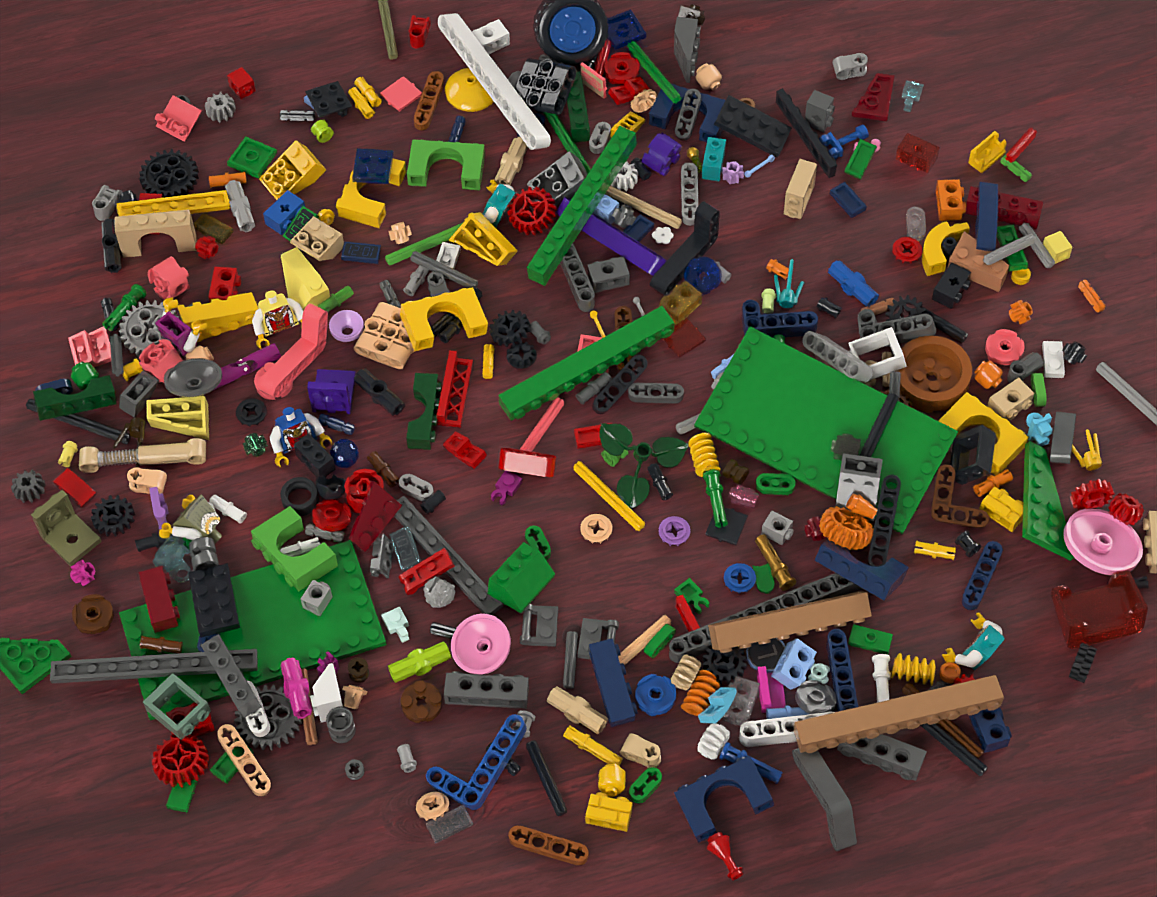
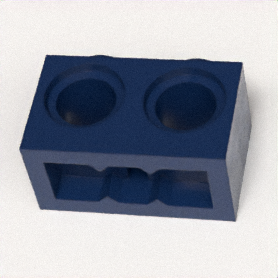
(984, 729)

